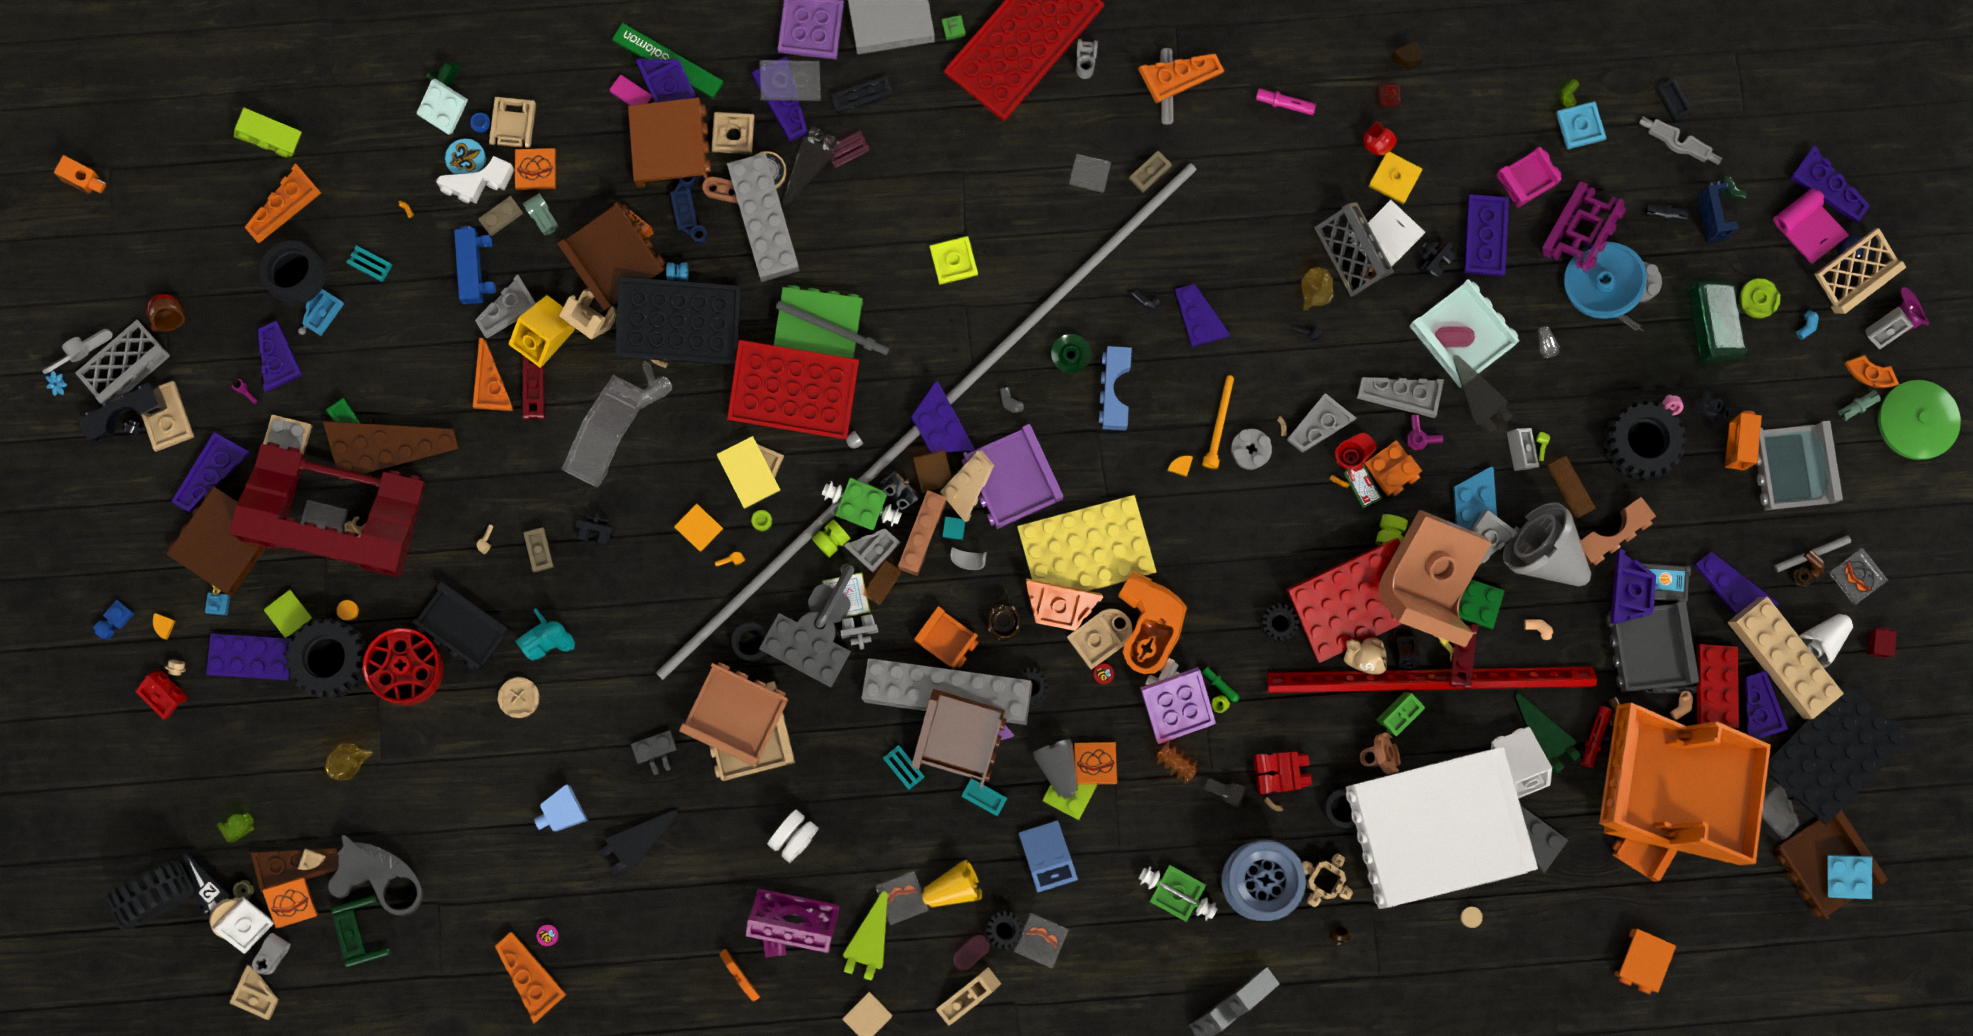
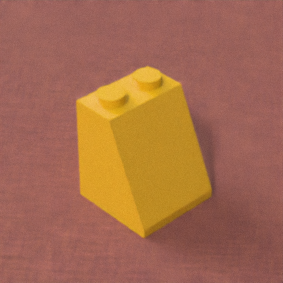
(540, 331)

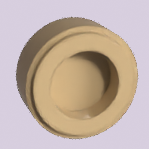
(1471, 917)

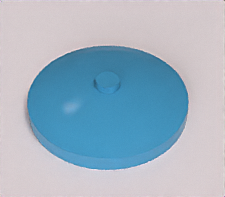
(1611, 286)

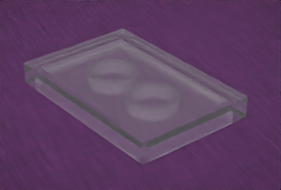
(790, 80)

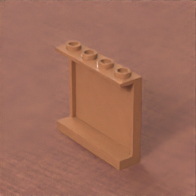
(735, 714)

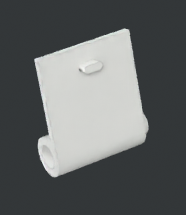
(1393, 231)

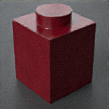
(1881, 642)

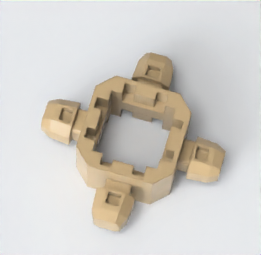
(1343, 891)

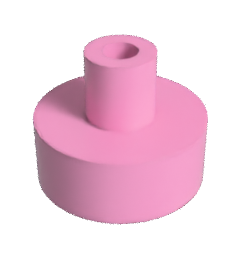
(1674, 403)

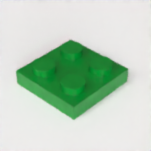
(1480, 604)

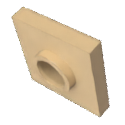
(723, 123)

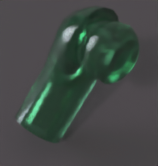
(1732, 190)

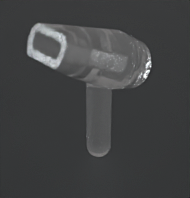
(656, 388)

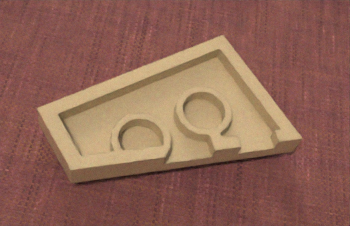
(966, 485)

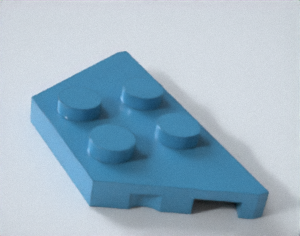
(1474, 497)

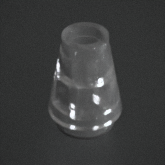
(1547, 343)

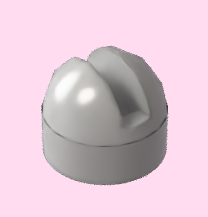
(853, 440)

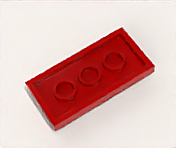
(1717, 685)

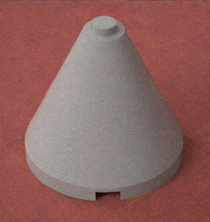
(1548, 547)

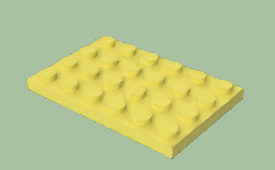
(1088, 546)

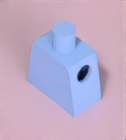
(561, 810)

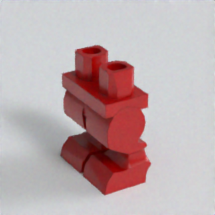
(1287, 769)

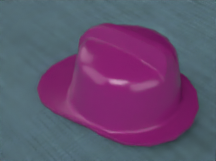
(1912, 308)

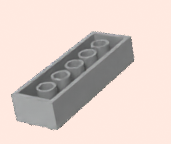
(763, 217)

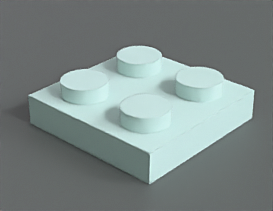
(442, 106)

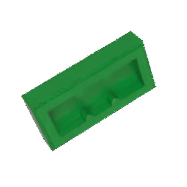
(342, 412)

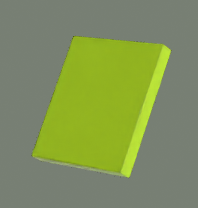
(288, 614)

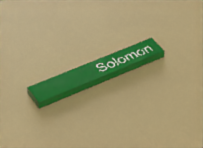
(651, 50)

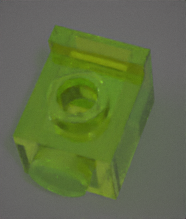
(236, 827)

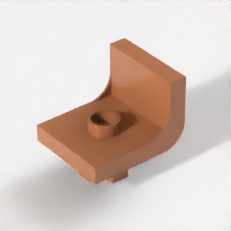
(1431, 575)

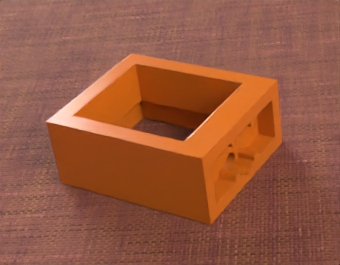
(1743, 441)

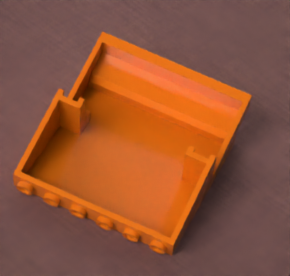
(1685, 785)

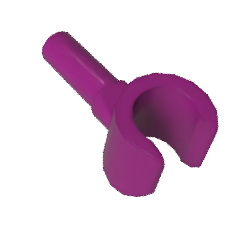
(243, 389)

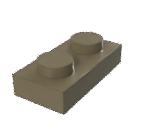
(1150, 171)
(500, 216)
(538, 550)

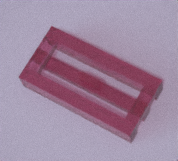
(865, 148)

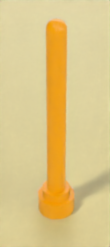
(1211, 459)

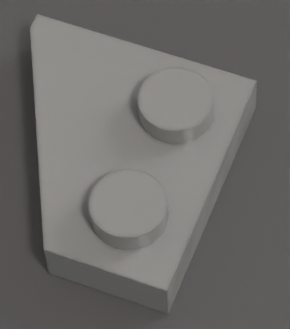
(873, 548)

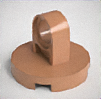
(1385, 754)

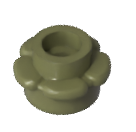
(244, 884)

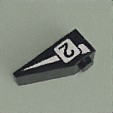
(206, 885)

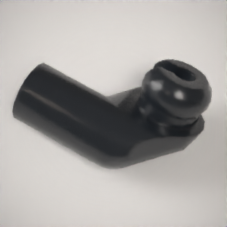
(1144, 301)

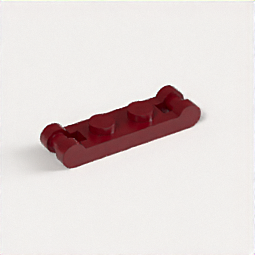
(533, 390)
(1463, 662)

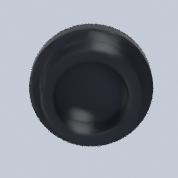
(132, 426)

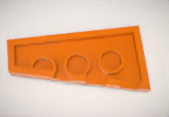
(1175, 77)
(532, 981)

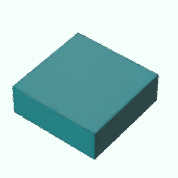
(953, 528)

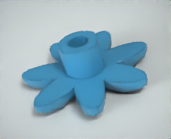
(56, 383)

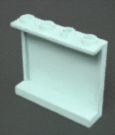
(1472, 310)

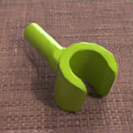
(1542, 438)

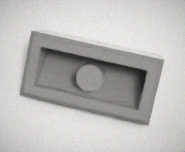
(1889, 328)
(1522, 449)

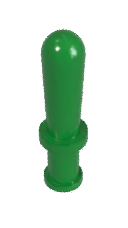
(1223, 687)

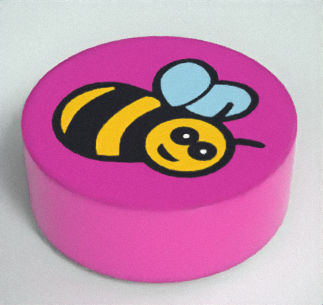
(547, 935)

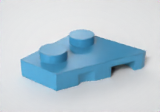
(321, 312)

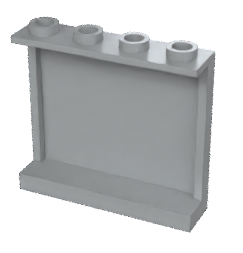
(890, 24)

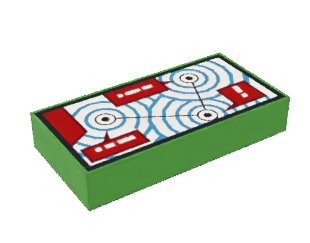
(1362, 486)

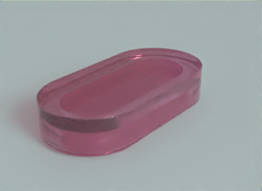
(1455, 336)
(971, 952)

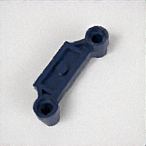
(685, 211)

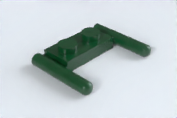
(350, 934)

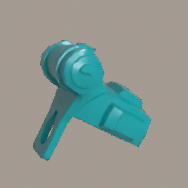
(544, 638)

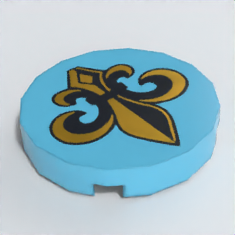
(465, 157)

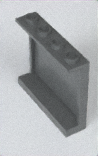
(1654, 650)

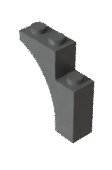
(1235, 1004)

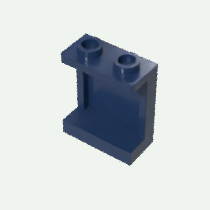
(1711, 213)

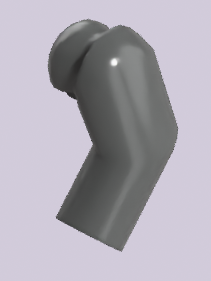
(1010, 403)

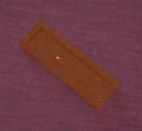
(1571, 487)

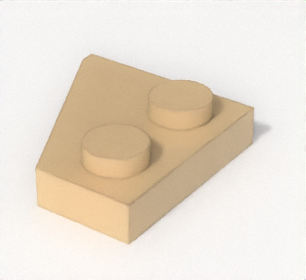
(254, 995)

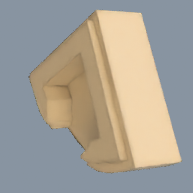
(310, 860)

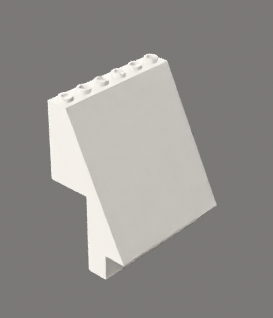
(1441, 828)

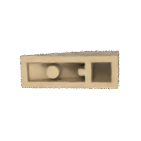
(968, 996)

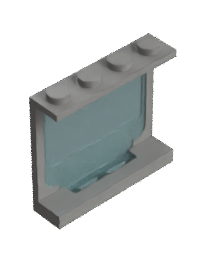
(1798, 467)

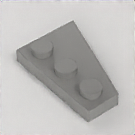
(506, 309)

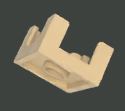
(585, 318)

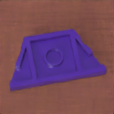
(666, 79)
(939, 423)
(1632, 590)

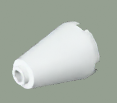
(1827, 638)

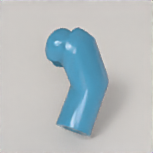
(1811, 324)

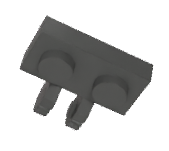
(655, 747)

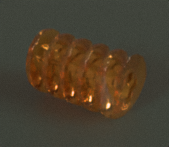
(1177, 763)

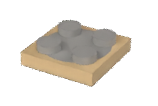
(288, 433)

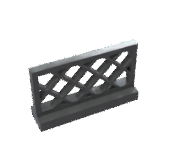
(1368, 243)

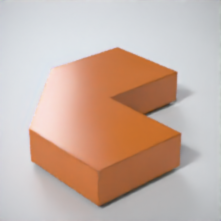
(744, 983)

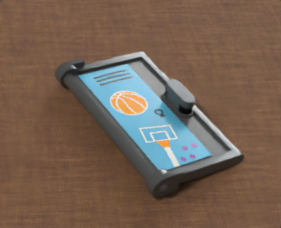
(1670, 581)

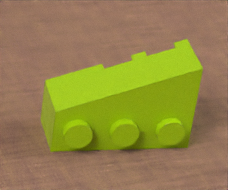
(267, 133)

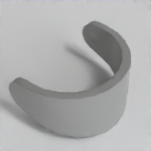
(968, 560)

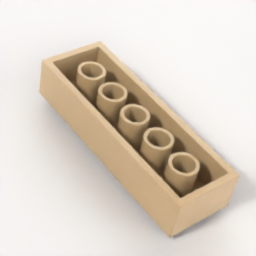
(1785, 658)

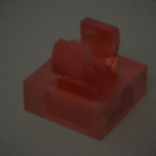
(1389, 95)

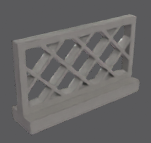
(131, 374)

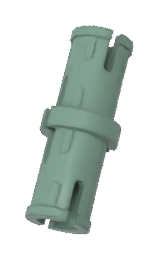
(1859, 405)

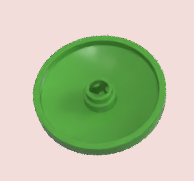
(1919, 420)

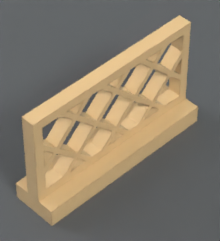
(1864, 287)

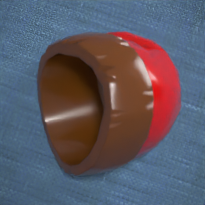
(165, 313)

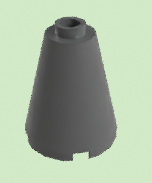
(1059, 767)

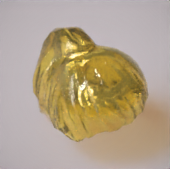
(1317, 287)
(345, 761)

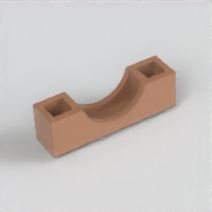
(1633, 517)
(922, 533)

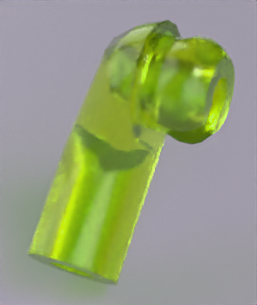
(1567, 93)

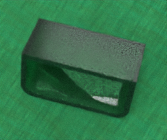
(1716, 322)

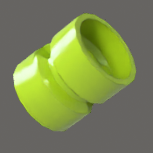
(1392, 528)
(831, 538)

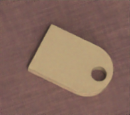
(1100, 638)

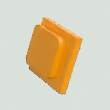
(698, 527)

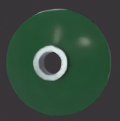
(1074, 344)

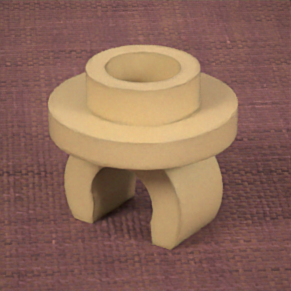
(352, 527)

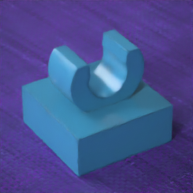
(217, 604)

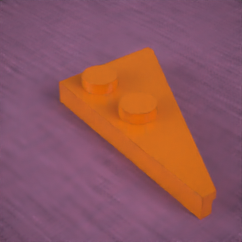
(489, 388)

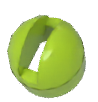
(1215, 703)

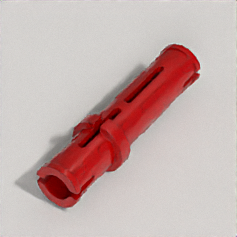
(1596, 737)

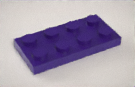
(1486, 235)
(248, 657)

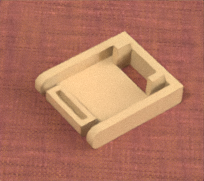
(512, 127)

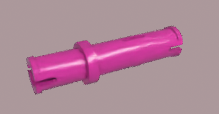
(1278, 99)

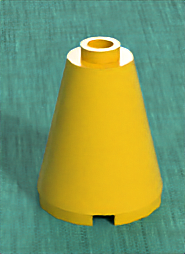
(953, 887)

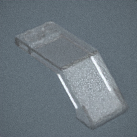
(602, 431)

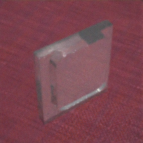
(1090, 173)

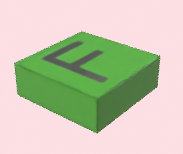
(953, 27)

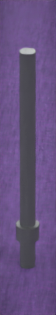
(868, 343)

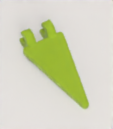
(868, 943)

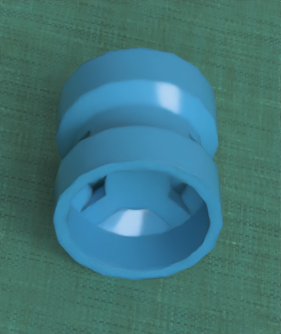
(682, 272)

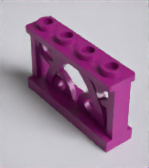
(776, 929)

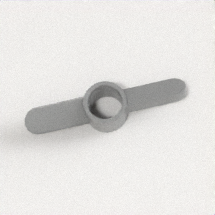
(78, 349)

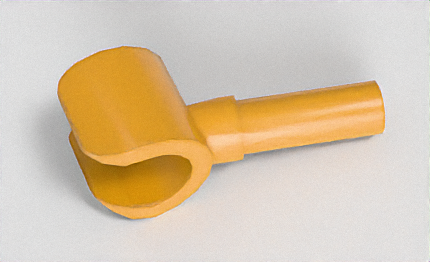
(736, 557)

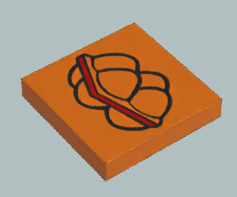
(535, 168)
(1095, 763)
(290, 902)

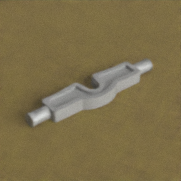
(1670, 136)

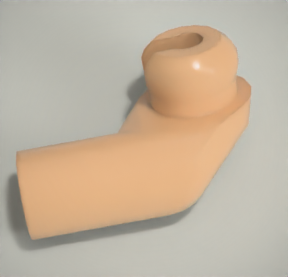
(1540, 625)
(1684, 706)

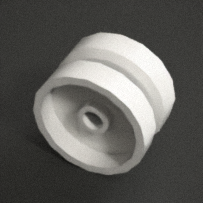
(795, 838)

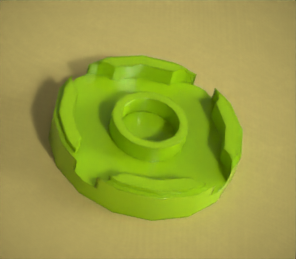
(1759, 298)

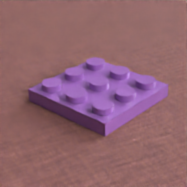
(811, 28)
(1178, 705)

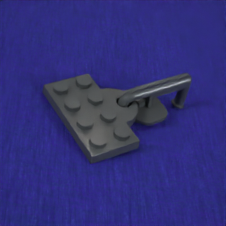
(806, 646)

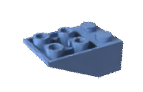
(1047, 856)

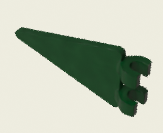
(1549, 735)

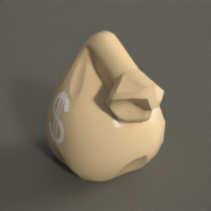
(1366, 656)

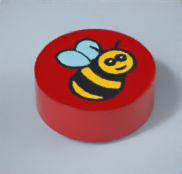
(1103, 674)

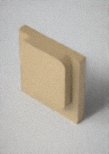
(867, 1016)

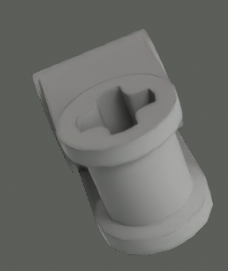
(1086, 56)
(272, 952)

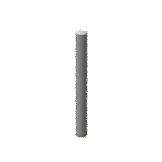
(1819, 551)

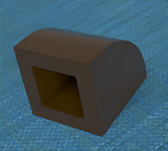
(1408, 56)

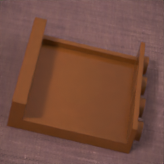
(668, 140)

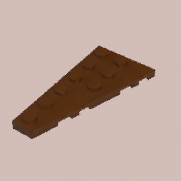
(376, 446)

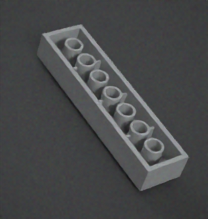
(912, 686)

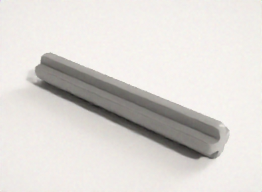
(1167, 104)

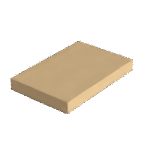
(171, 424)

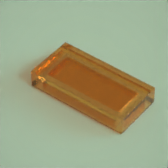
(882, 582)

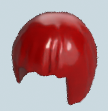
(1379, 140)

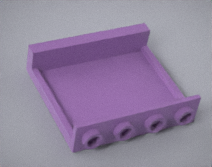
(1019, 480)

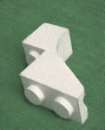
(471, 185)

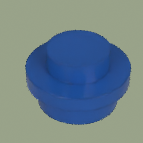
(480, 122)

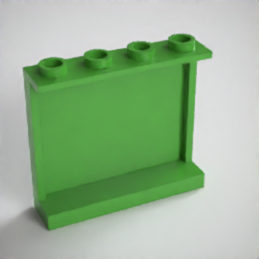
(829, 306)

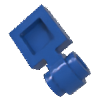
(117, 616)

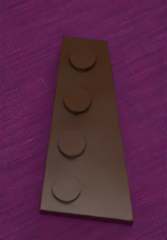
(282, 866)

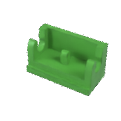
(1400, 713)

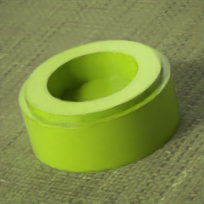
(761, 520)

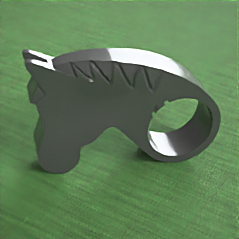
(367, 862)

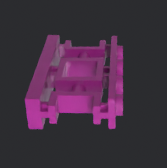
(1569, 220)

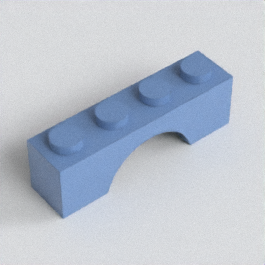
(1114, 412)

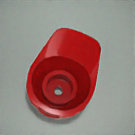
(1357, 448)

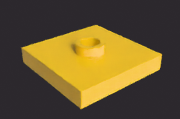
(1395, 177)

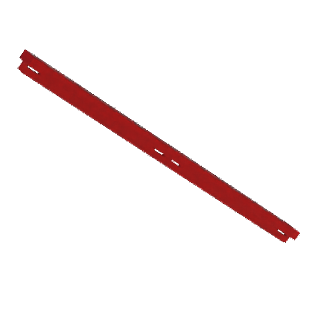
(1429, 679)

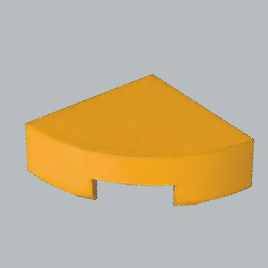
(1181, 465)
(163, 625)

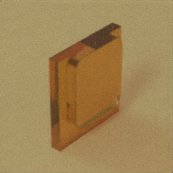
(932, 470)

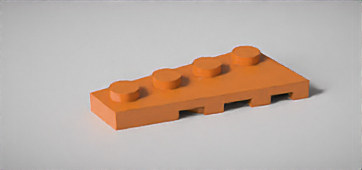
(288, 199)

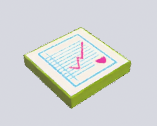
(854, 592)

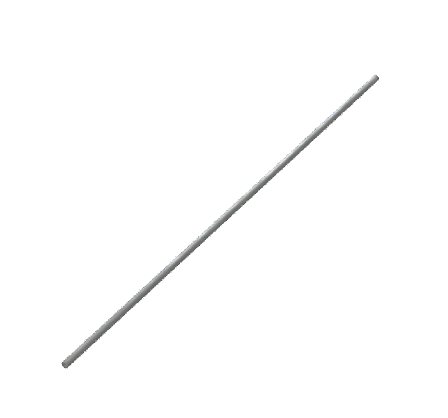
(913, 433)

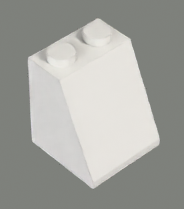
(1526, 761)

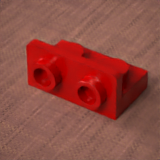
(161, 693)

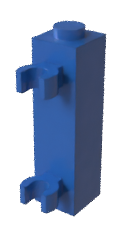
(469, 267)

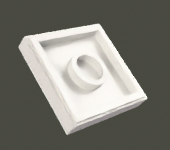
(243, 925)

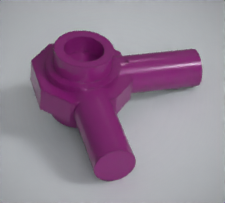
(1417, 438)

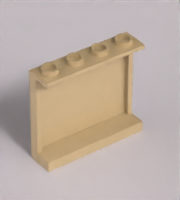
(776, 754)

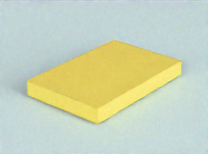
(748, 472)

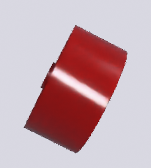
(397, 660)

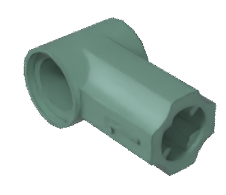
(539, 211)

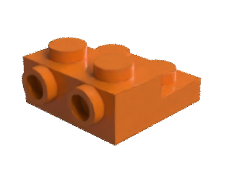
(1393, 469)

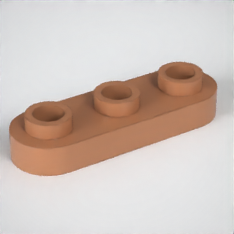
(722, 191)

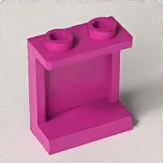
(1529, 177)

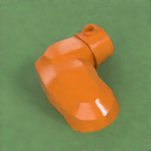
(1157, 625)

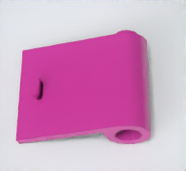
(1809, 224)

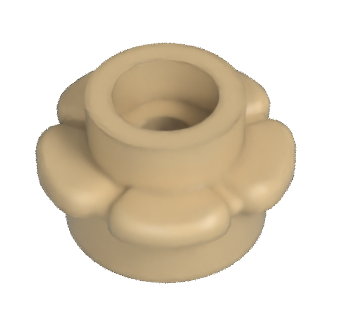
(175, 667)

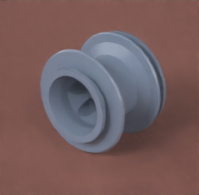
(1237, 874)

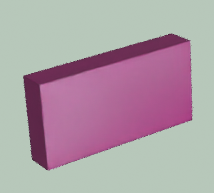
(630, 92)

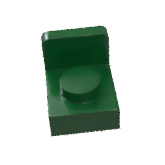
(447, 73)

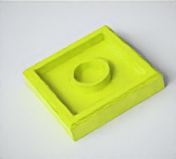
(953, 260)

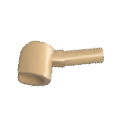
(482, 545)

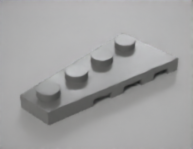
(1414, 396)

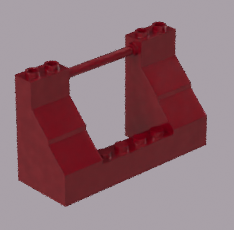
(267, 499)

